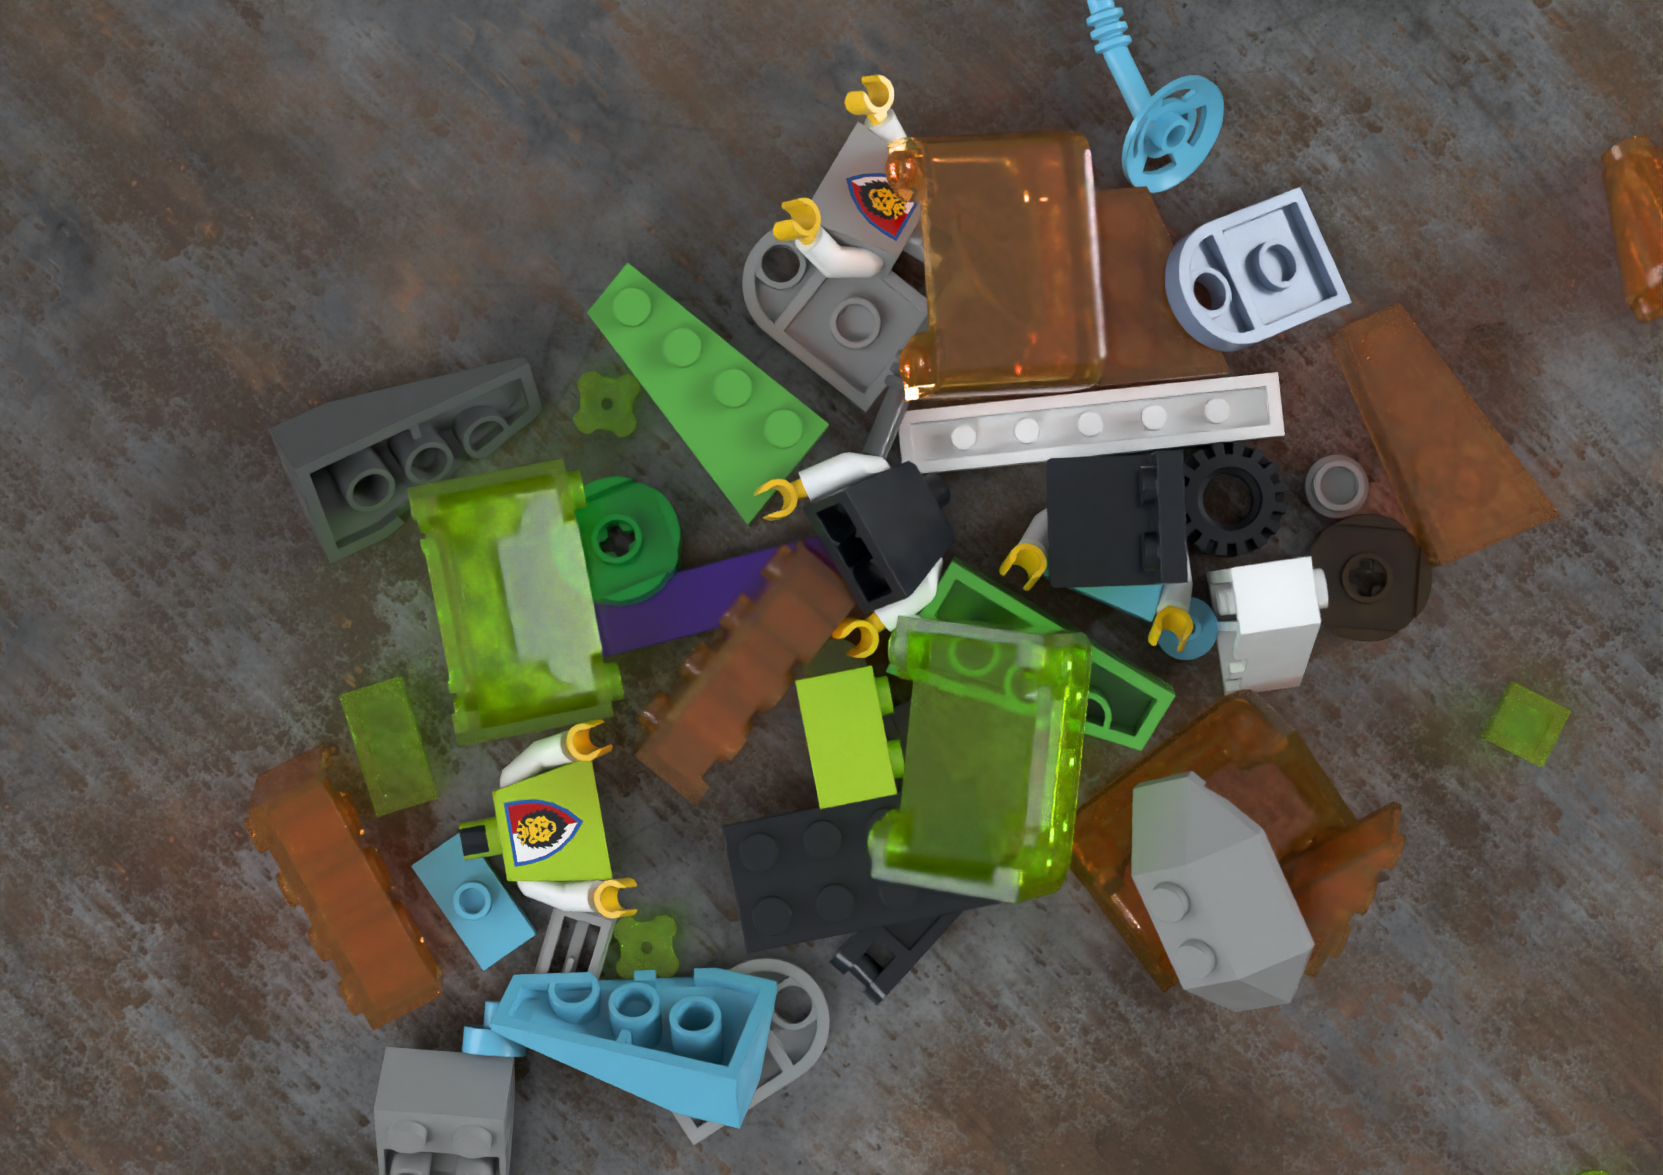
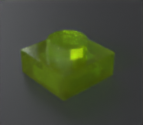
(1525, 724)

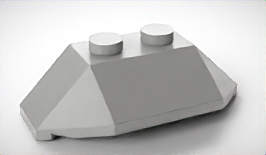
(1216, 895)

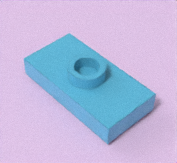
(474, 902)

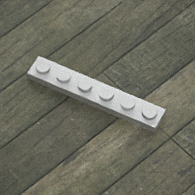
(1092, 423)

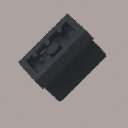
(1116, 520)

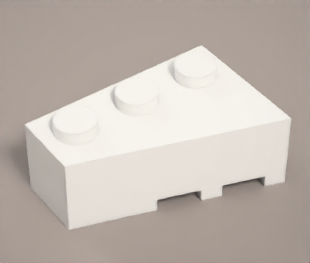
(1266, 622)

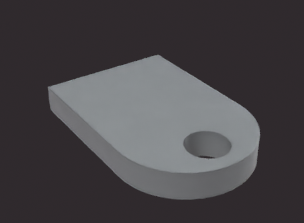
(834, 325)
(790, 1045)

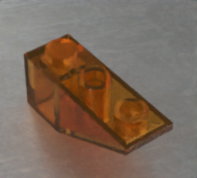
(1340, 879)

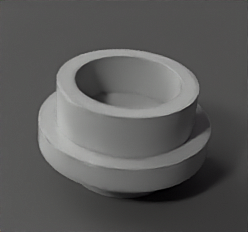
(1336, 486)

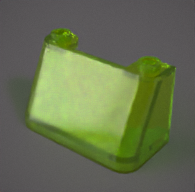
(514, 601)
(986, 758)

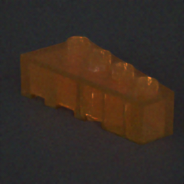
(1435, 443)
(742, 668)
(342, 889)

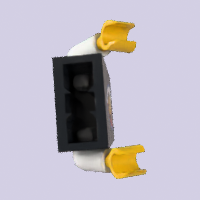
(879, 531)

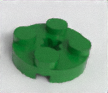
(651, 557)

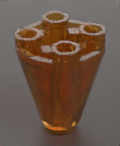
(1635, 213)

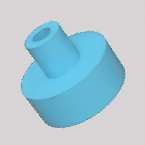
(1201, 638)
(482, 1041)

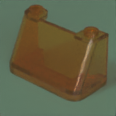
(1003, 264)
(1241, 754)

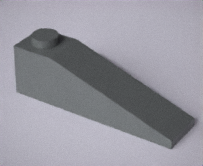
(365, 450)

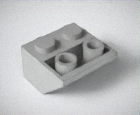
(444, 1113)

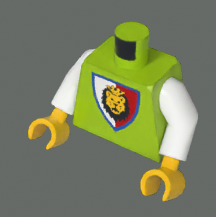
(552, 826)

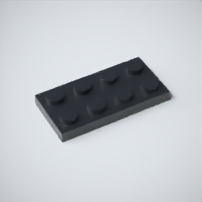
(811, 877)

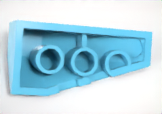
(669, 1040)

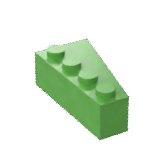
(713, 396)
(1122, 697)

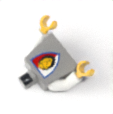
(854, 217)

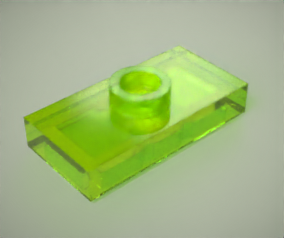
(389, 746)

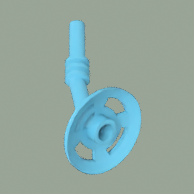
(1157, 122)

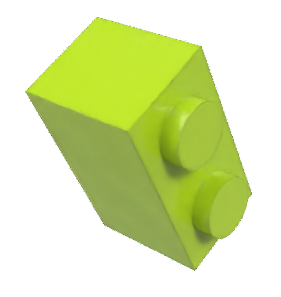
(848, 735)

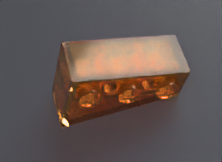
(1140, 330)

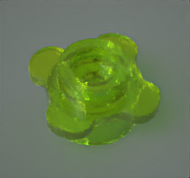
(594, 390)
(659, 934)

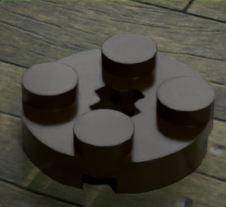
(1391, 552)

